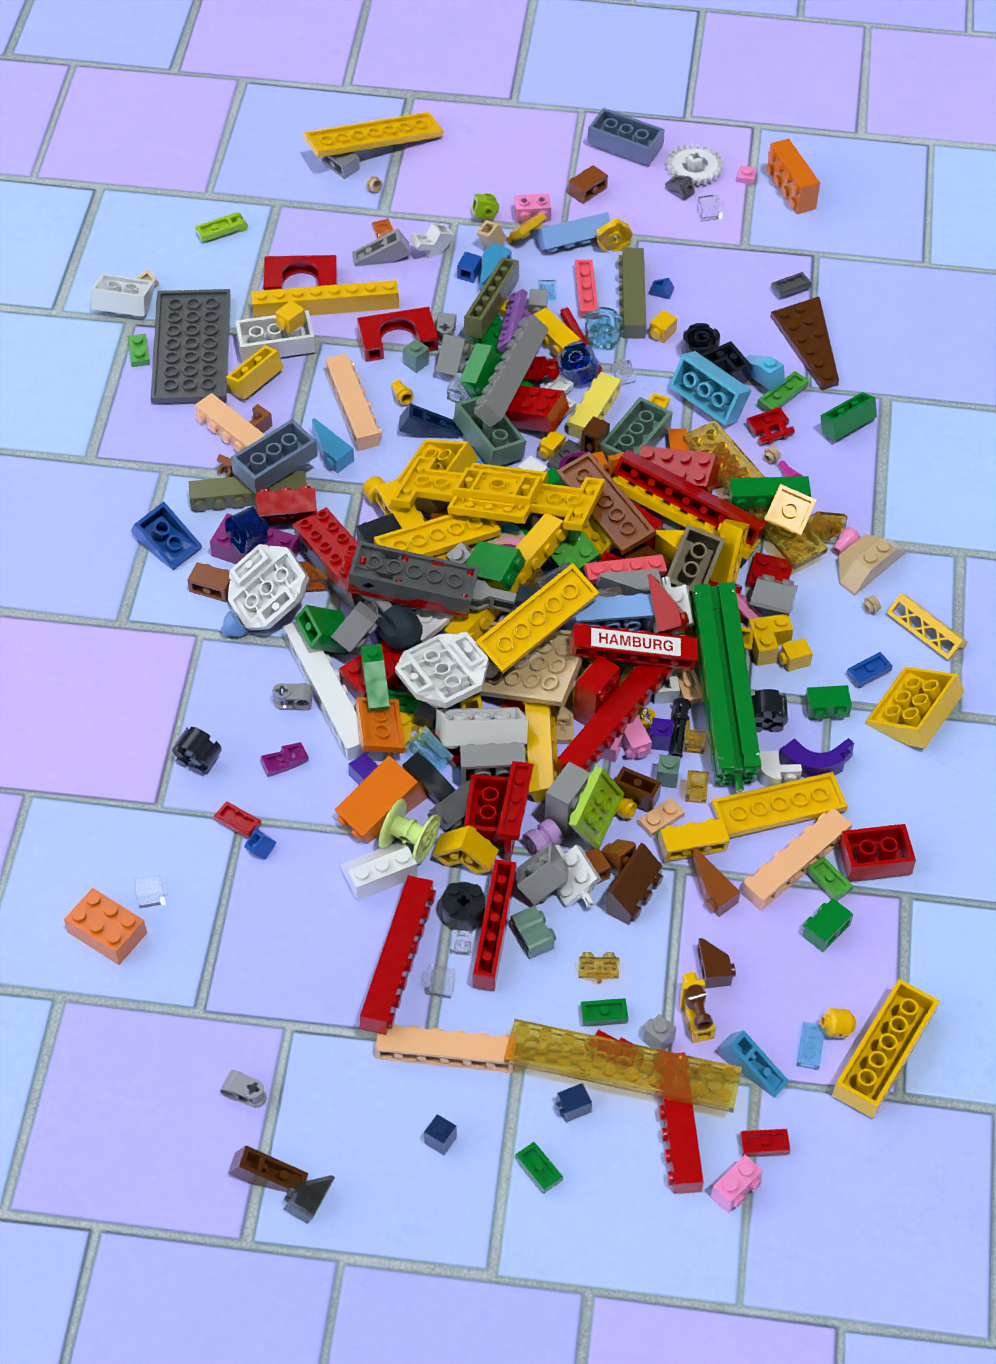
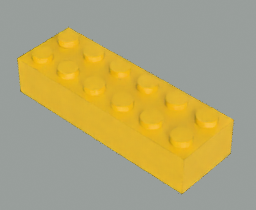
(885, 1048)

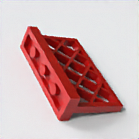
(514, 805)

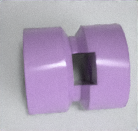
(544, 834)

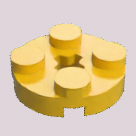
(615, 227)

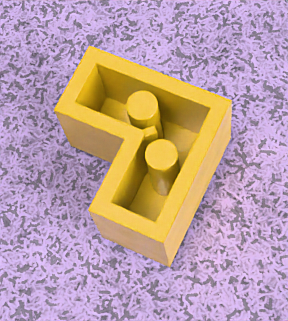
(768, 635)
(466, 847)

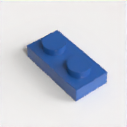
(869, 669)

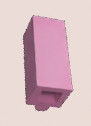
(636, 740)

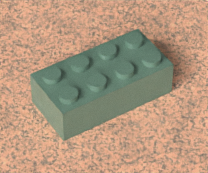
(640, 426)
(495, 444)

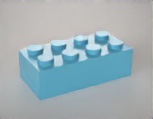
(710, 388)

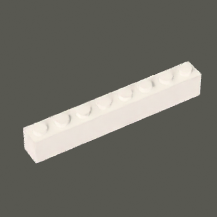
(327, 690)

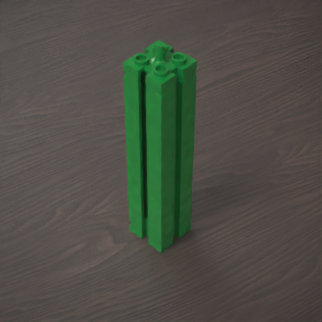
(725, 685)

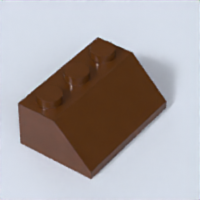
(634, 885)

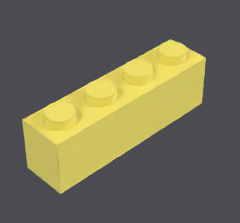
(595, 403)

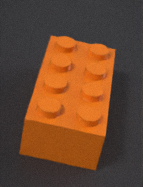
(793, 176)

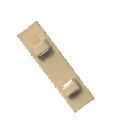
(564, 721)

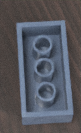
(625, 136)
(274, 456)

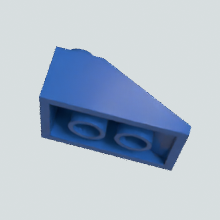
(166, 536)

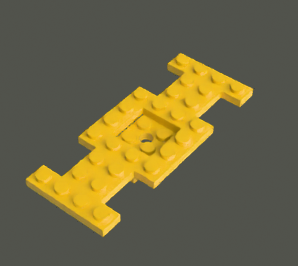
(514, 489)

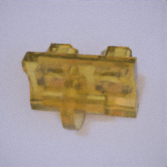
(598, 966)

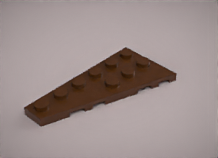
(808, 336)

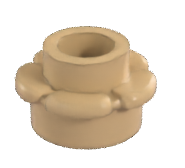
(374, 184)
(772, 454)
(871, 604)

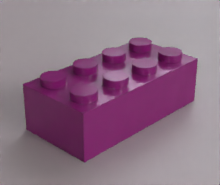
(223, 549)

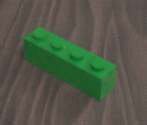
(760, 491)

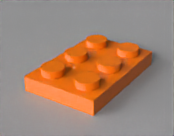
(380, 728)

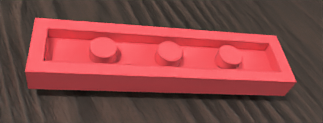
(585, 286)
(593, 570)

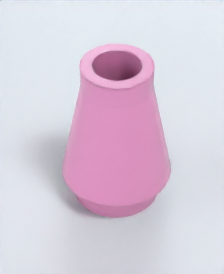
(845, 540)

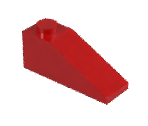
(668, 613)

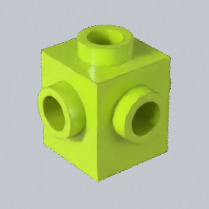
(485, 206)

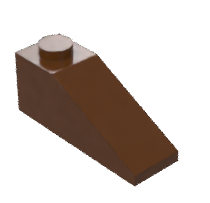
(265, 1170)

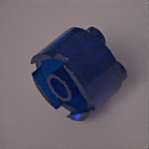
(578, 363)
(247, 530)

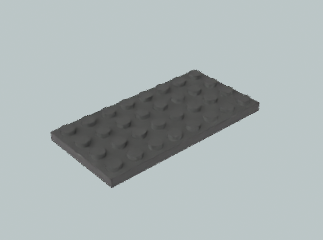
(191, 345)

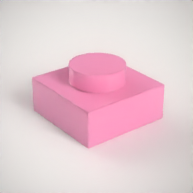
(746, 175)

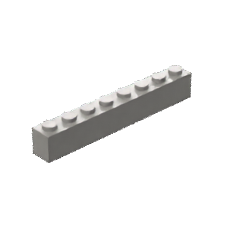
(511, 370)

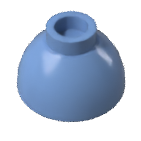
(233, 625)

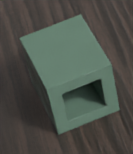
(416, 355)
(668, 770)

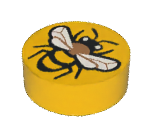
(646, 715)

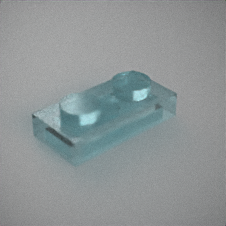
(810, 1046)

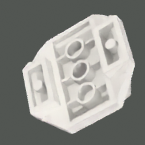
(266, 586)
(444, 669)

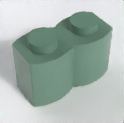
(532, 931)

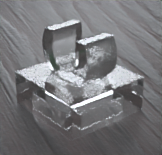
(462, 942)

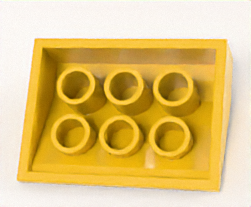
(449, 456)
(916, 705)

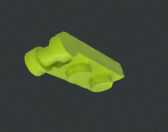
(221, 226)

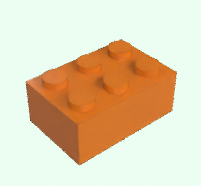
(105, 926)

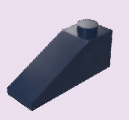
(425, 423)

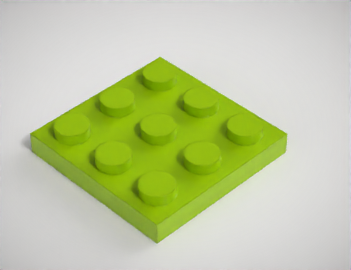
(596, 807)

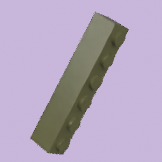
(632, 293)
(491, 298)
(232, 492)

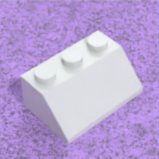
(122, 295)
(379, 870)

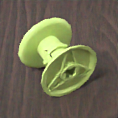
(409, 831)

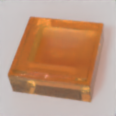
(382, 227)

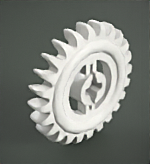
(693, 160)

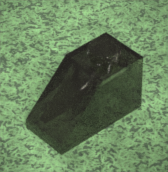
(306, 1197)

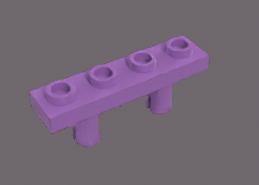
(513, 315)

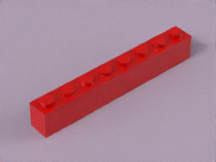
(684, 494)
(613, 716)
(397, 955)

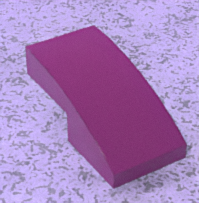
(287, 759)

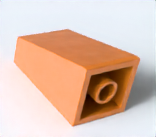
(373, 798)

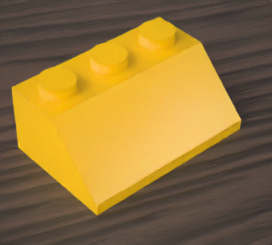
(731, 554)

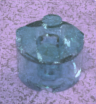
(603, 328)

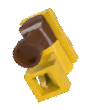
(693, 1002)

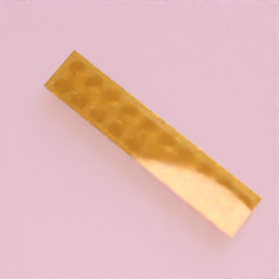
(735, 464)
(623, 1065)

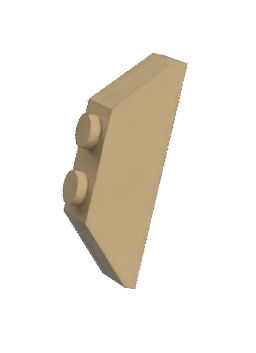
(866, 561)

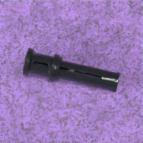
(680, 718)

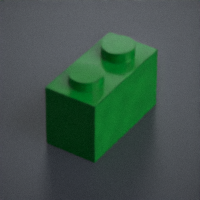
(828, 702)
(827, 924)

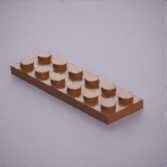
(613, 510)

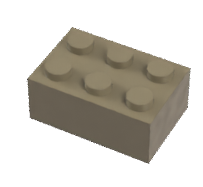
(694, 558)

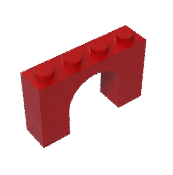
(280, 268)
(374, 327)

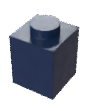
(573, 1103)
(440, 1134)

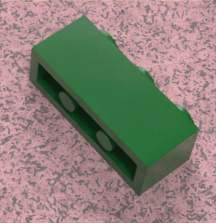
(848, 416)

